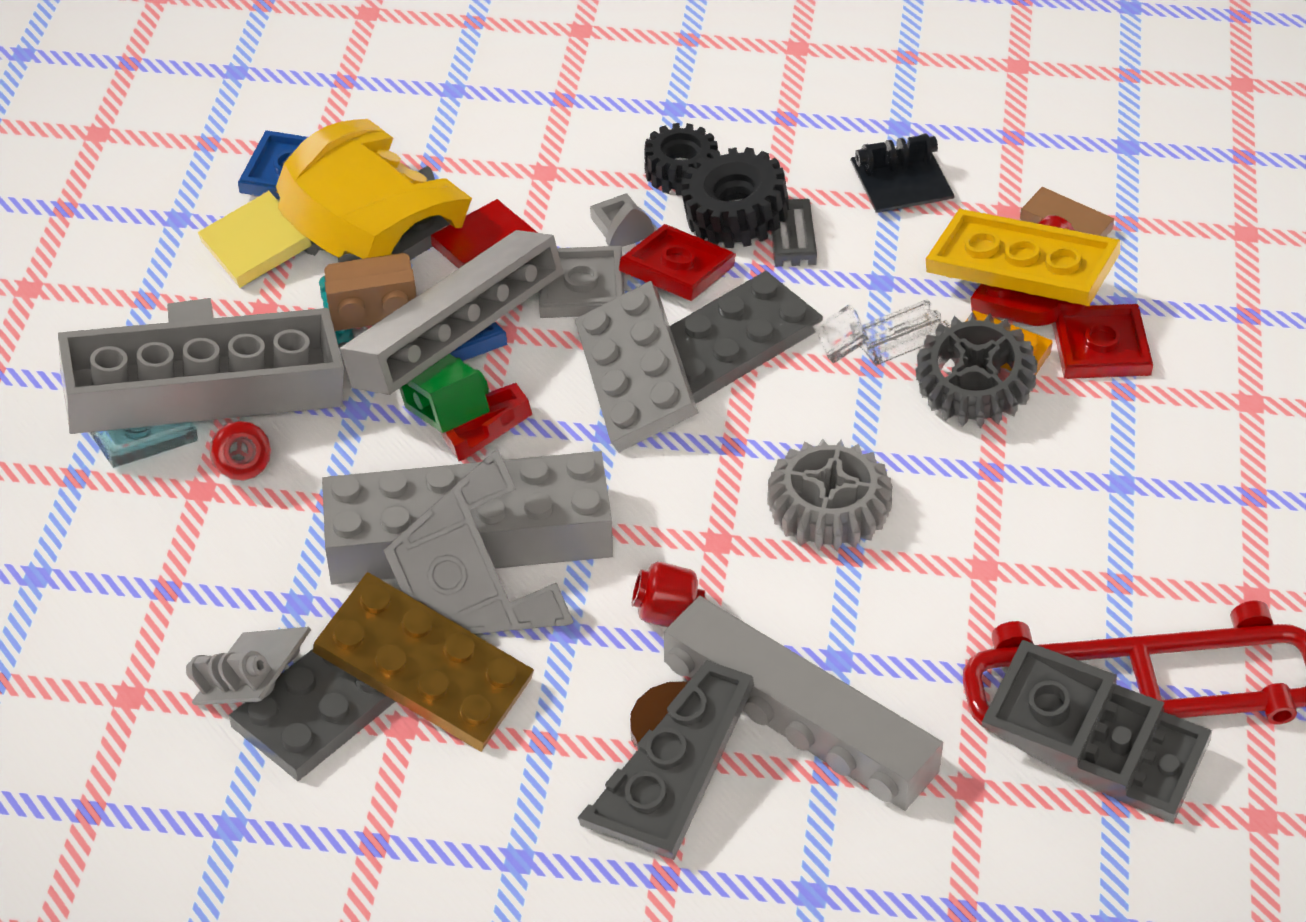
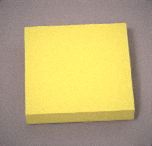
(253, 239)

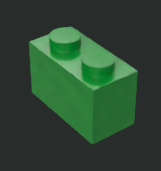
(447, 394)

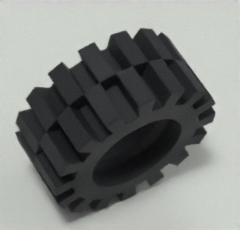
(666, 146)

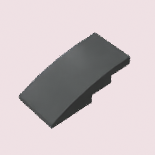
(1097, 730)

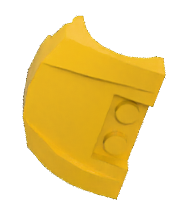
(356, 194)

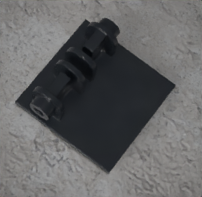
(901, 174)

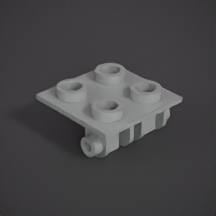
(247, 669)

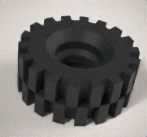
(733, 176)

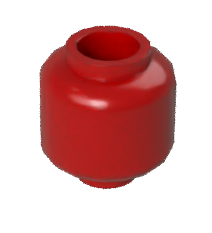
(254, 460)
(664, 593)

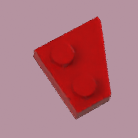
(507, 409)

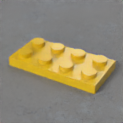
(1023, 256)

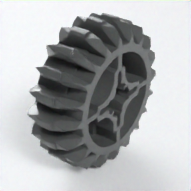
(974, 384)

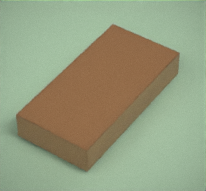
(1081, 217)

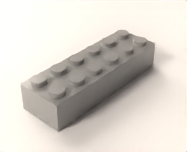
(200, 370)
(550, 517)

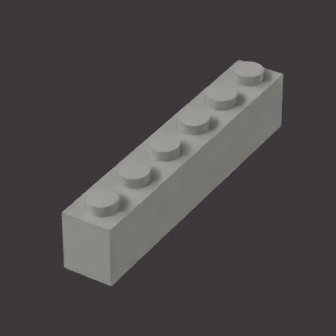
(451, 312)
(809, 704)

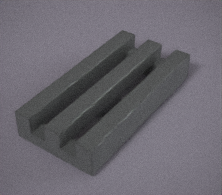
(795, 253)

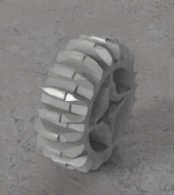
(829, 494)

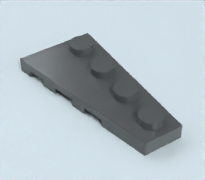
(666, 778)

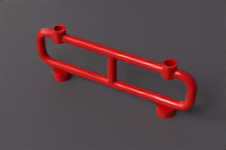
(1251, 627)

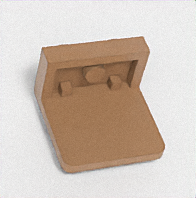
(368, 289)

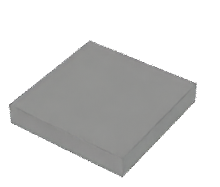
(588, 281)

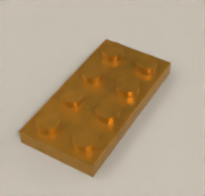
(423, 661)

